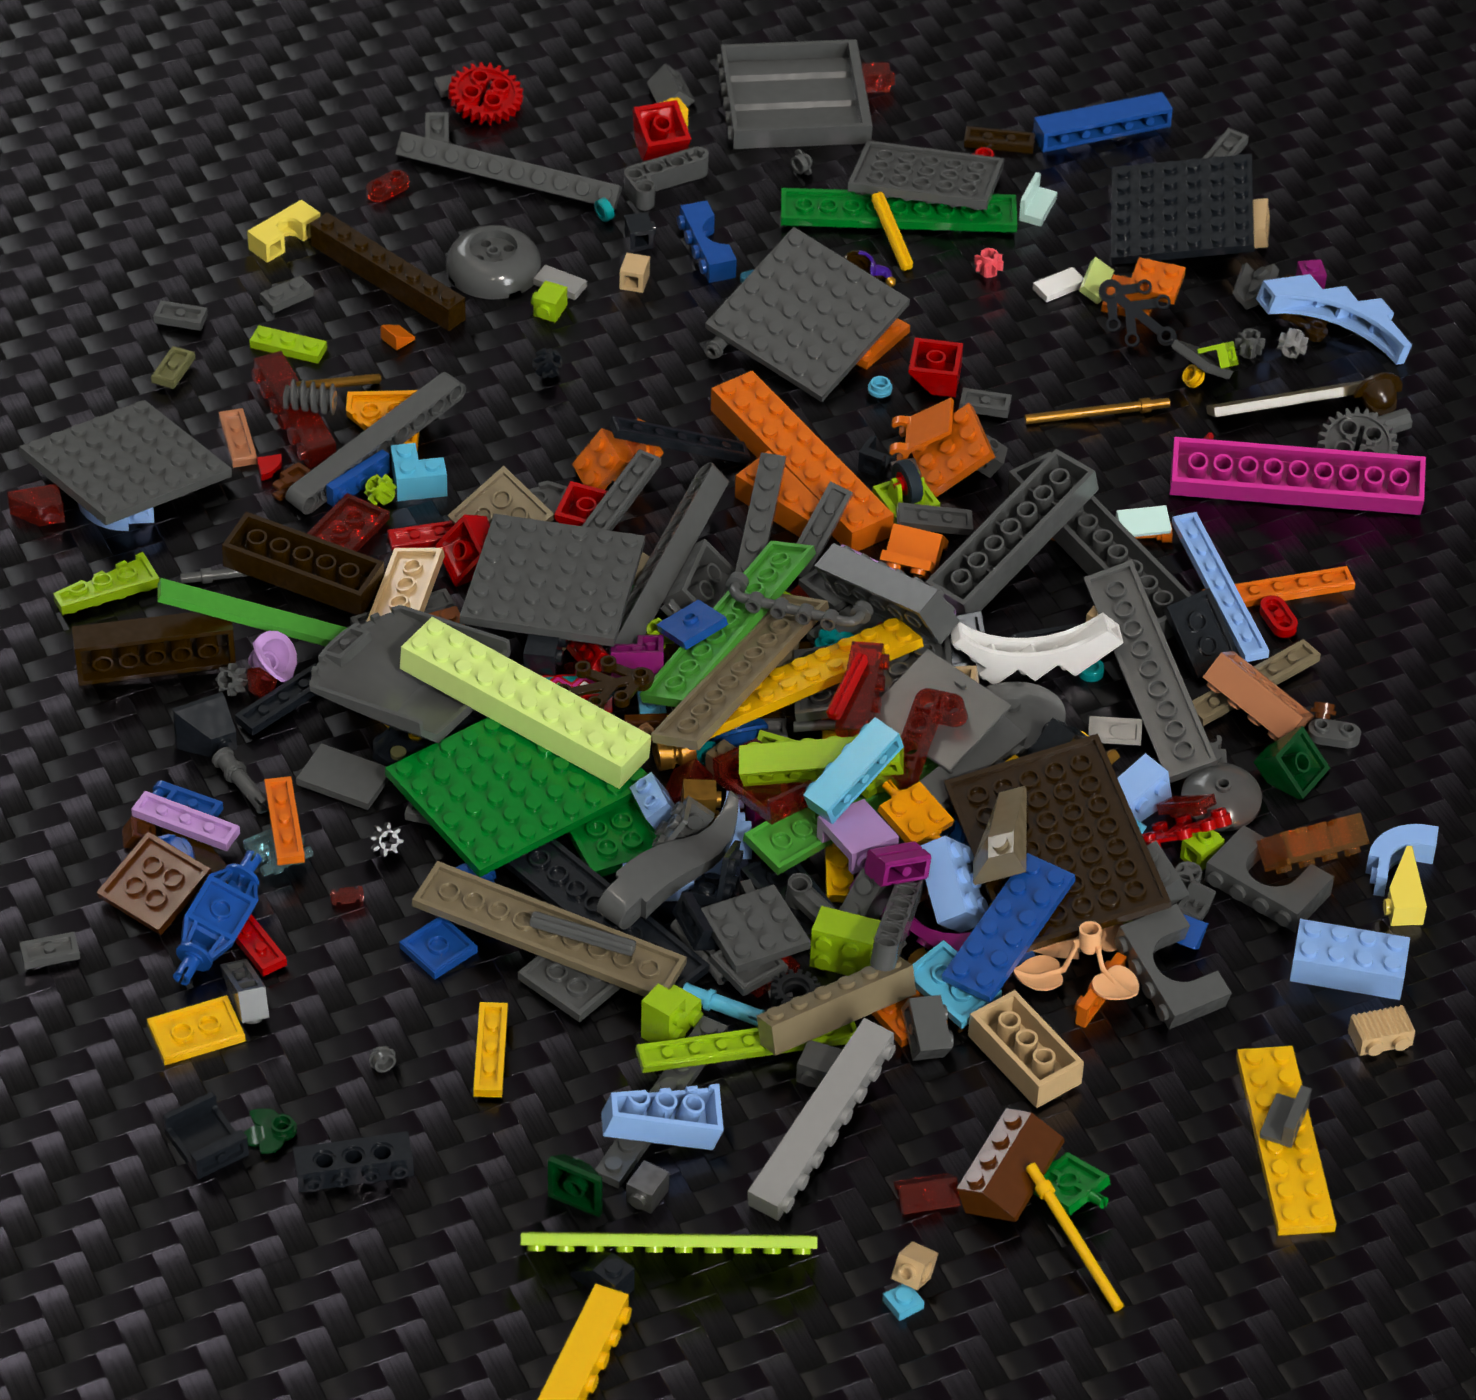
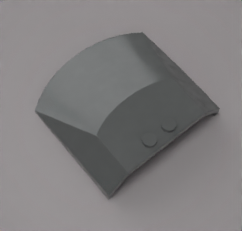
(365, 674)

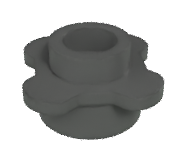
(801, 162)

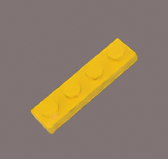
(490, 1049)

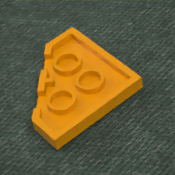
(370, 406)

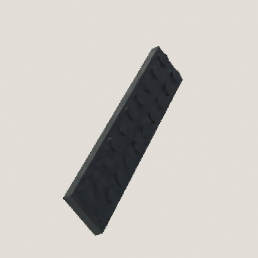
(577, 888)

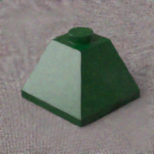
(1292, 763)
(575, 1183)

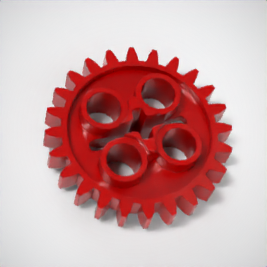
(499, 101)

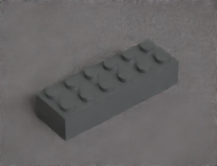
(888, 591)

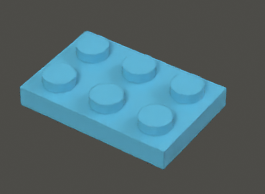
(929, 982)

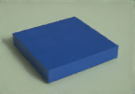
(438, 947)

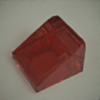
(260, 682)

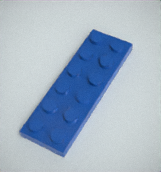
(1008, 929)

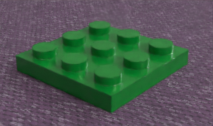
(613, 838)

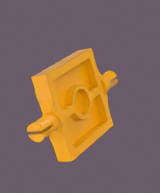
(914, 813)

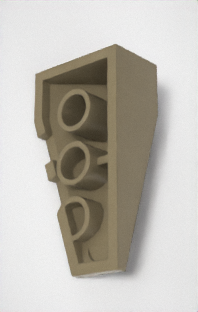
(1004, 839)

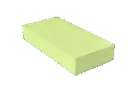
(1094, 277)

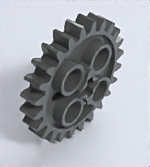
(1335, 438)

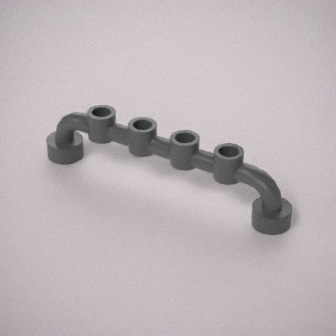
(738, 582)

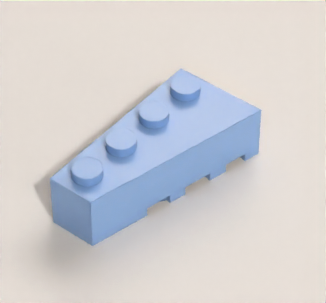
(1145, 786)
(666, 1117)

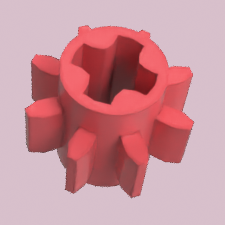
(988, 262)

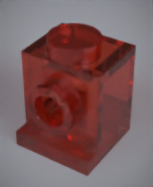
(877, 77)

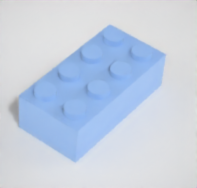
(1350, 959)

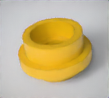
(1193, 376)

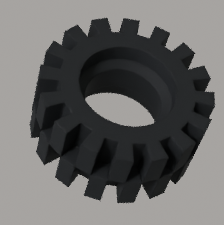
(791, 983)

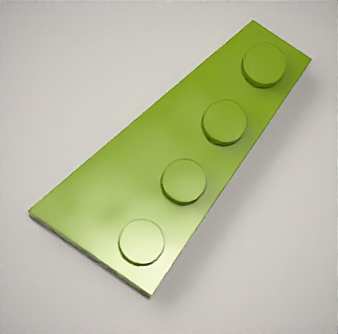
(105, 587)

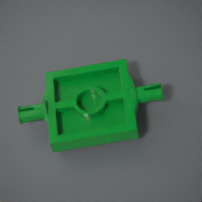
(1076, 1183)

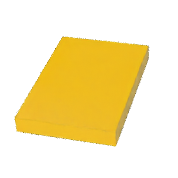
(196, 1030)

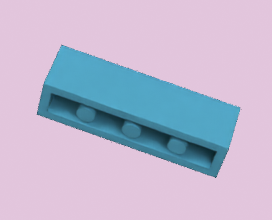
(853, 770)

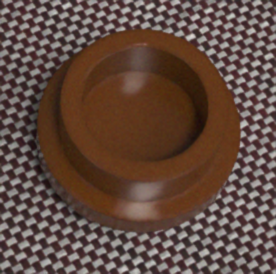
(1323, 710)

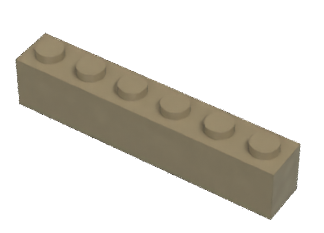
(834, 1006)

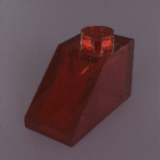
(37, 505)

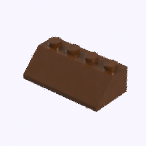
(998, 1176)

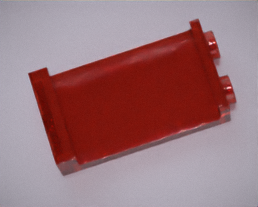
(769, 801)

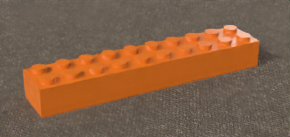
(769, 424)

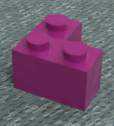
(646, 653)

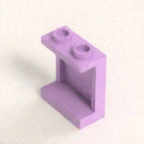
(856, 833)

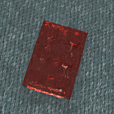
(351, 523)

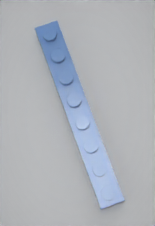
(1216, 577)

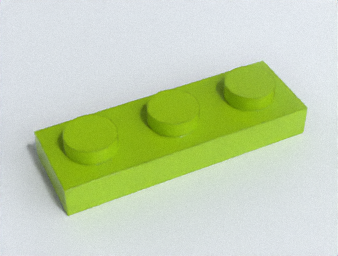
(290, 344)

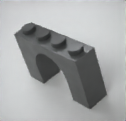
(1283, 904)
(1173, 1000)

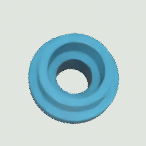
(880, 387)

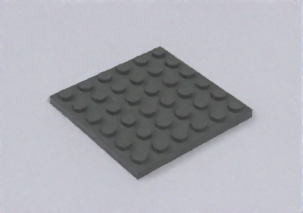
(807, 314)
(125, 462)
(553, 580)

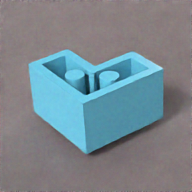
(417, 477)

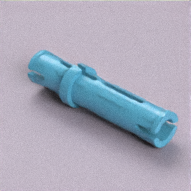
(724, 1005)

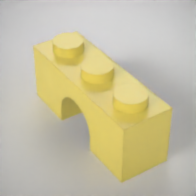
(268, 238)

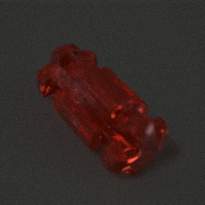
(347, 895)

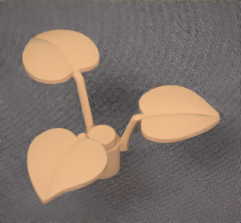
(1116, 983)

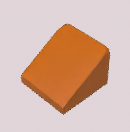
(396, 336)

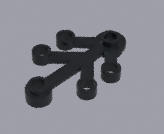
(1134, 309)

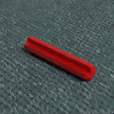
(847, 686)

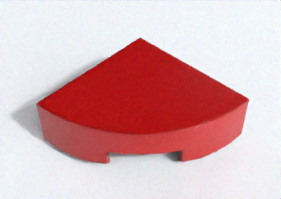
(269, 465)

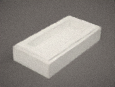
(1058, 284)

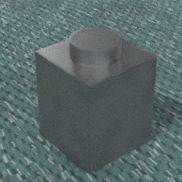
(647, 1187)

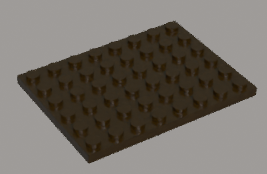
(1075, 823)

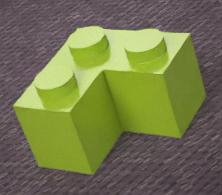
(669, 1013)

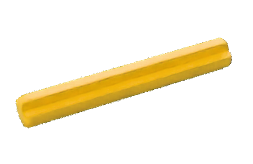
(892, 231)

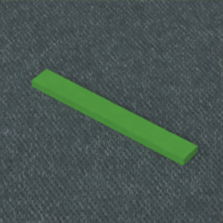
(246, 612)

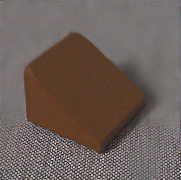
(135, 830)

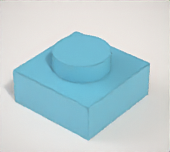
(903, 1301)

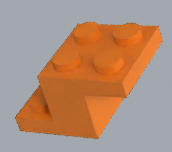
(1164, 278)
(607, 458)
(914, 550)

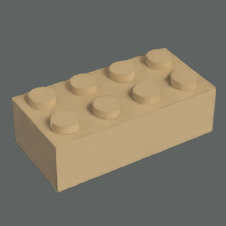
(1025, 1048)

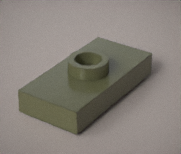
(173, 367)

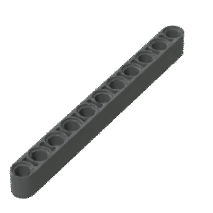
(671, 553)

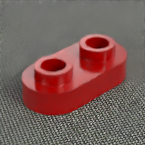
(1278, 616)

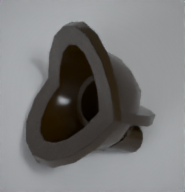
(1379, 392)

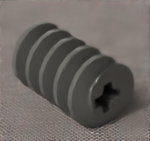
(310, 397)

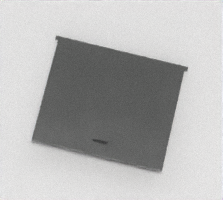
(949, 743)

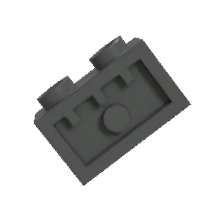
(1250, 282)

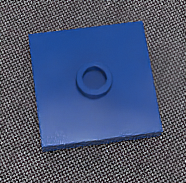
(692, 624)

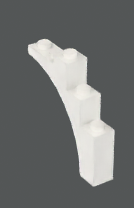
(1035, 656)

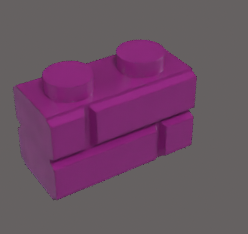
(897, 864)

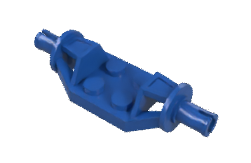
(217, 916)

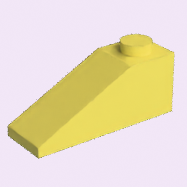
(1406, 897)

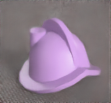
(274, 654)

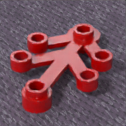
(1185, 827)

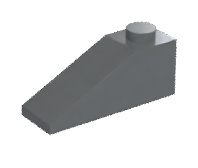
(245, 991)

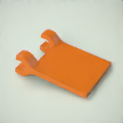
(923, 428)

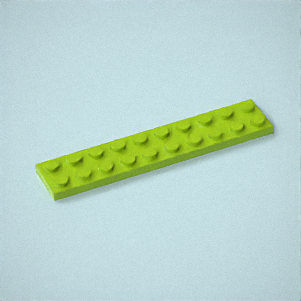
(656, 1241)

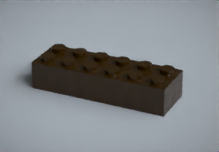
(303, 563)
(152, 647)

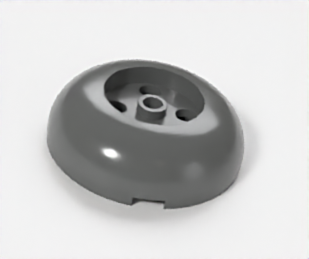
(493, 262)

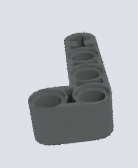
(663, 172)

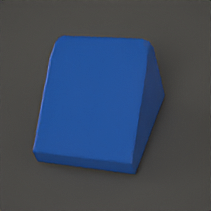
(1195, 933)

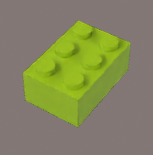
(842, 941)

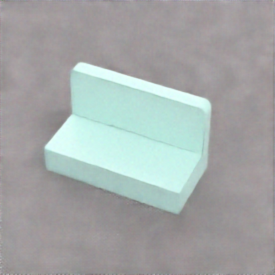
(1036, 202)
(1145, 520)

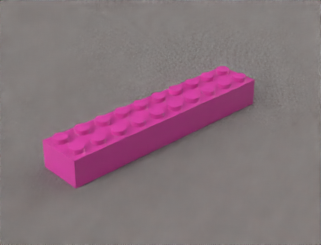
(1297, 475)

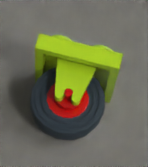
(904, 487)

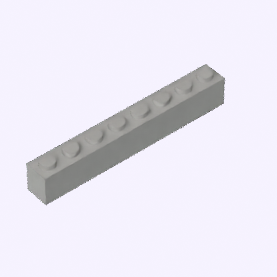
(821, 1119)

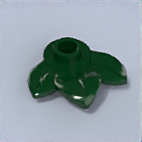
(267, 1130)

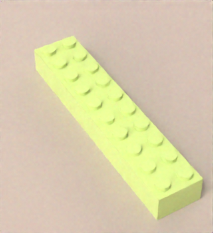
(525, 702)

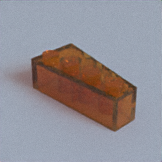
(1313, 842)

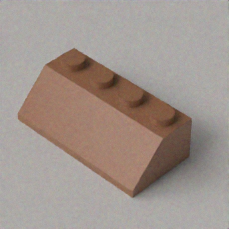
(1256, 695)

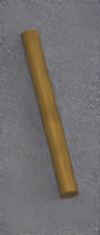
(346, 381)

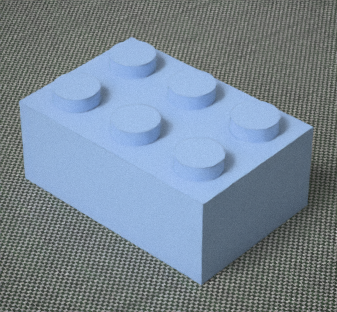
(951, 886)

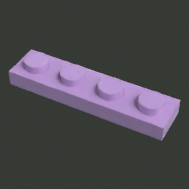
(185, 821)

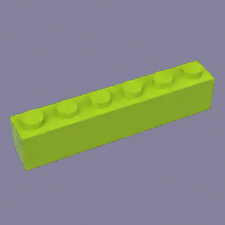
(797, 760)

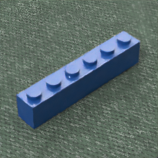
(1102, 122)

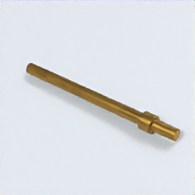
(1144, 405)

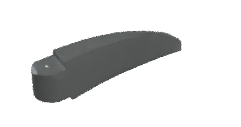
(666, 869)

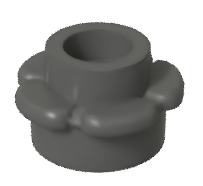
(382, 1058)

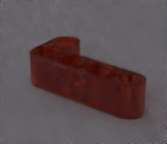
(921, 740)

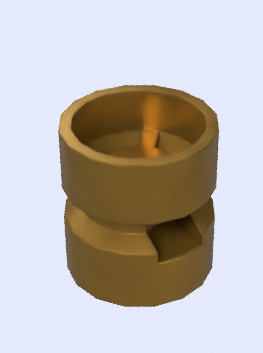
(667, 756)

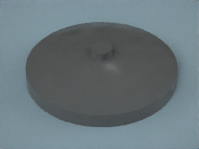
(1031, 707)

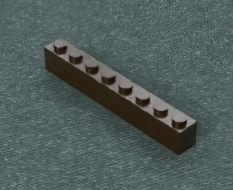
(388, 271)

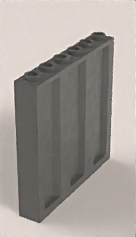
(794, 94)

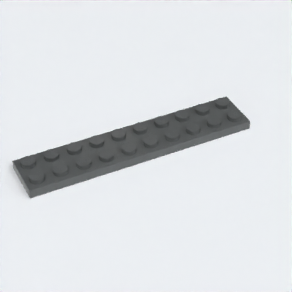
(1152, 672)

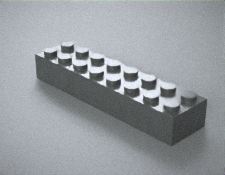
(1015, 532)

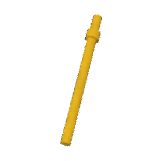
(1046, 1191)

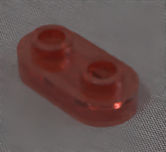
(387, 186)

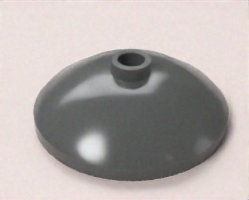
(1240, 796)

